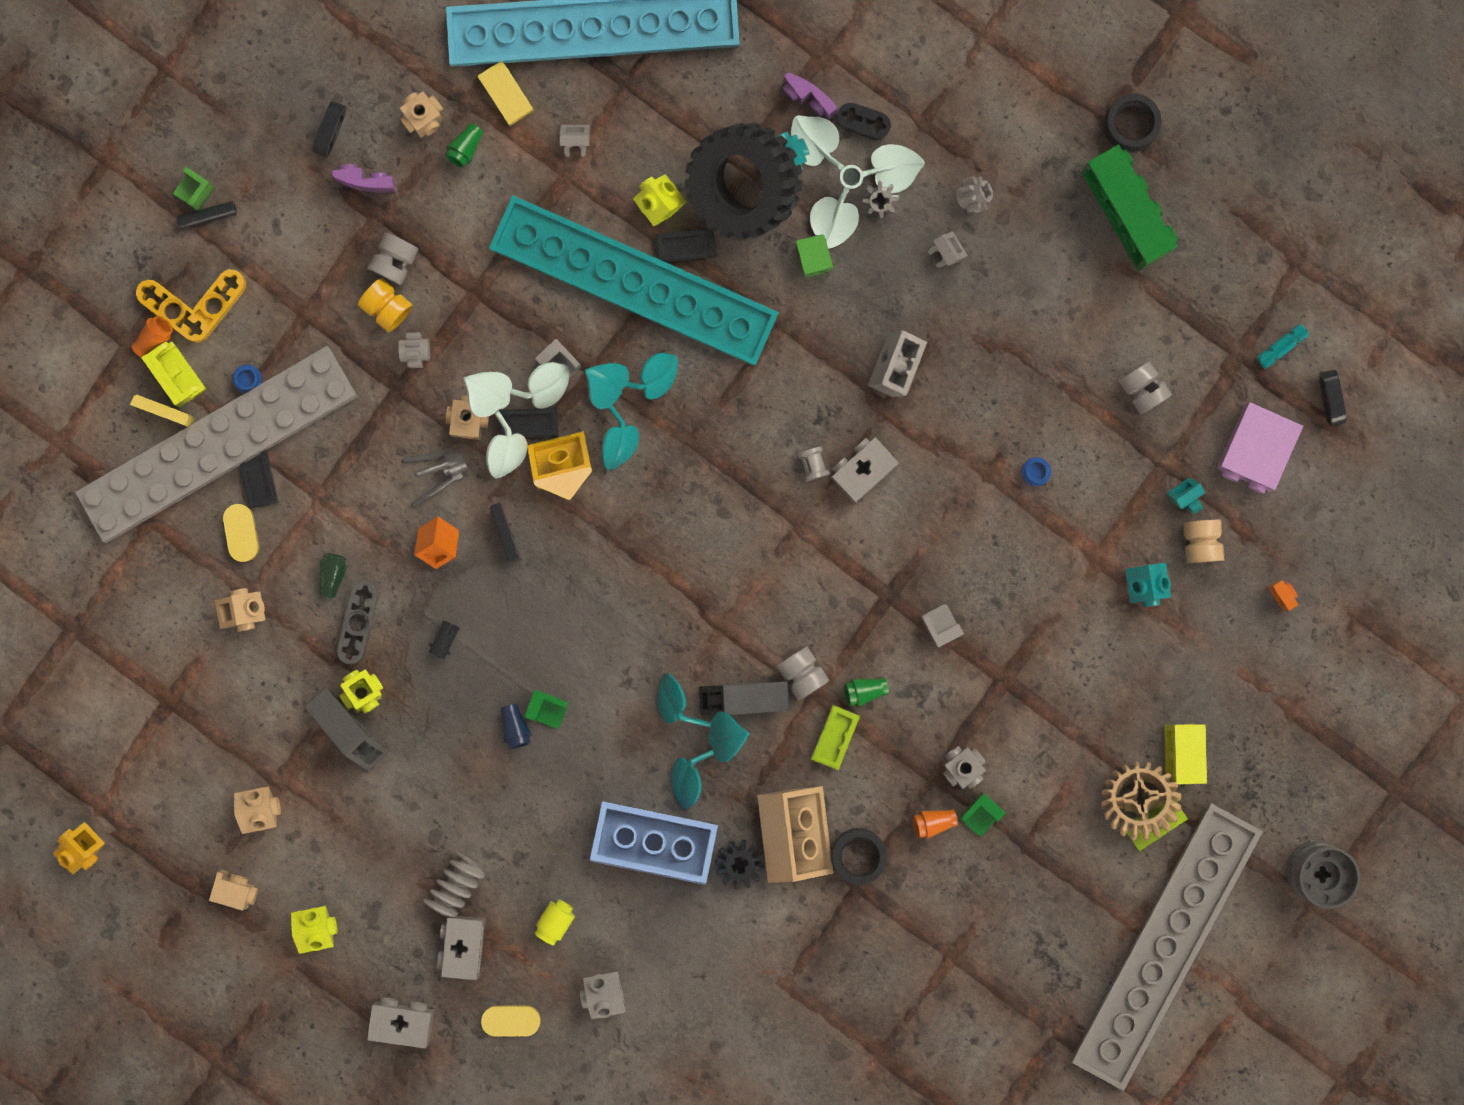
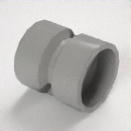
(392, 248)
(1136, 381)
(802, 673)

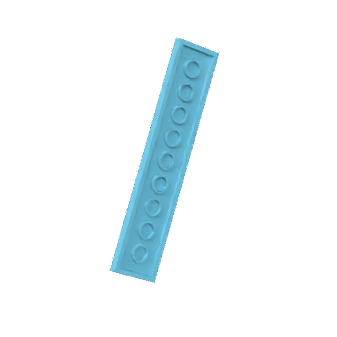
(586, 29)

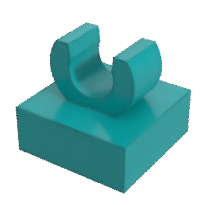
(1187, 495)

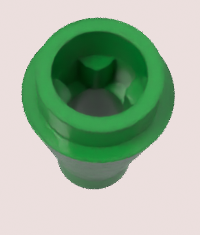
(463, 147)
(864, 690)

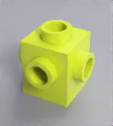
(659, 199)
(356, 681)
(313, 929)

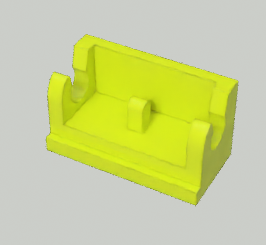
(174, 373)
(1186, 753)

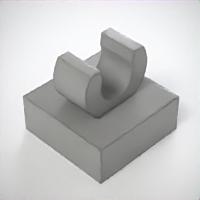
(575, 136)
(949, 248)

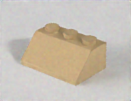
(795, 834)

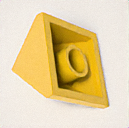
(560, 464)

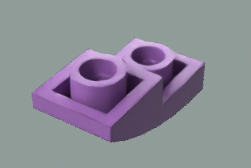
(802, 90)
(355, 178)

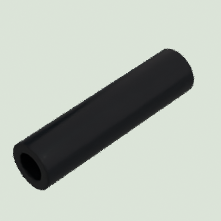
(206, 215)

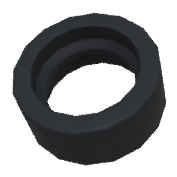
(1139, 101)
(874, 872)

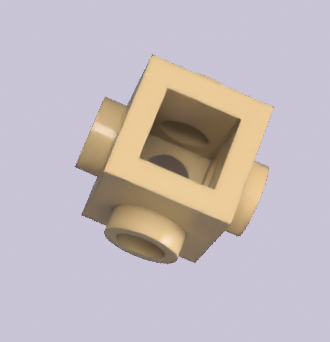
(426, 123)
(464, 429)
(240, 610)
(256, 810)

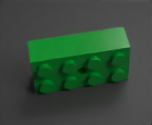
(1129, 207)

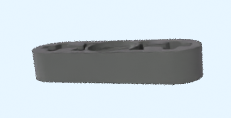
(346, 642)

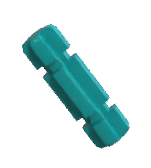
(1282, 346)

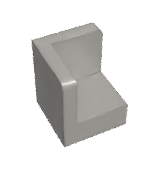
(558, 353)
(941, 625)

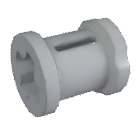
(813, 464)

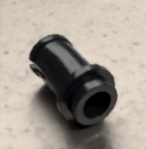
(443, 641)

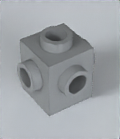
(955, 759)
(603, 995)

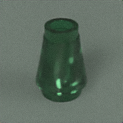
(331, 573)

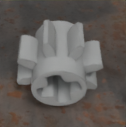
(974, 194)
(874, 203)
(414, 350)

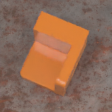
(436, 542)

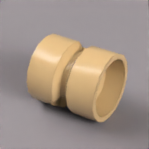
(1203, 541)

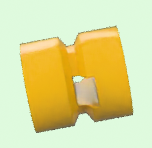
(388, 307)

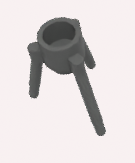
(451, 463)

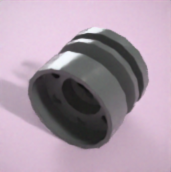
(1333, 887)

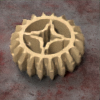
(1152, 799)

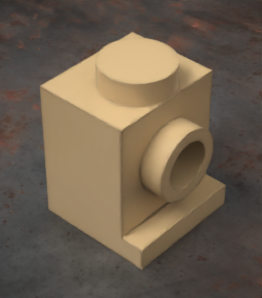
(233, 891)

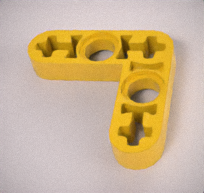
(200, 312)

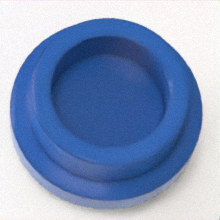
(246, 378)
(1036, 471)

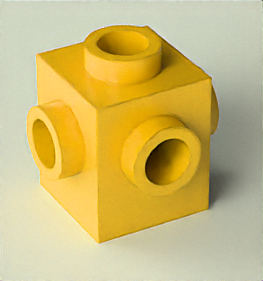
(78, 848)

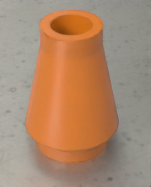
(154, 333)
(931, 823)

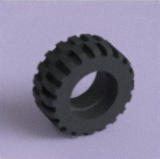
(709, 188)

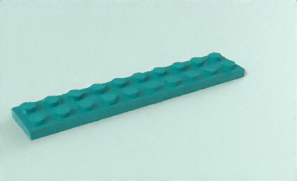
(633, 280)

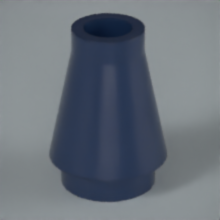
(515, 729)

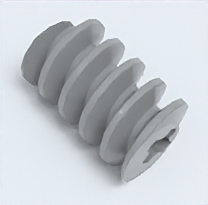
(455, 886)

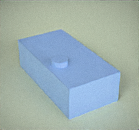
(653, 843)

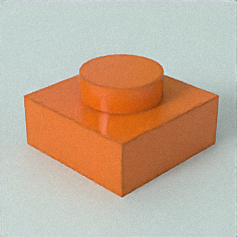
(1284, 595)

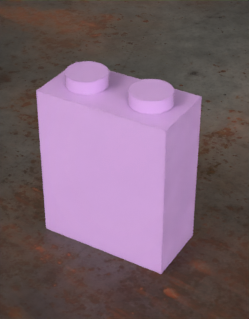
(1259, 448)

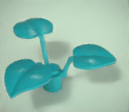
(606, 386)
(725, 738)

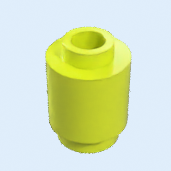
(554, 921)

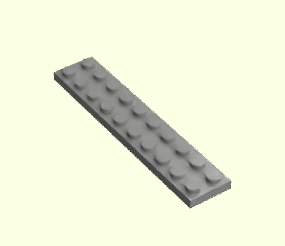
(216, 444)
(1166, 946)

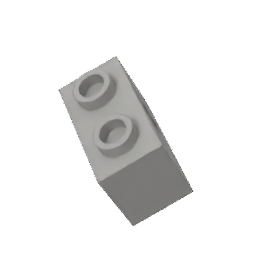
(897, 363)
(880, 463)
(468, 963)
(385, 1030)

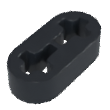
(865, 114)
(329, 129)
(1332, 397)

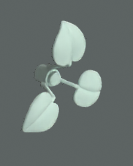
(891, 165)
(492, 390)

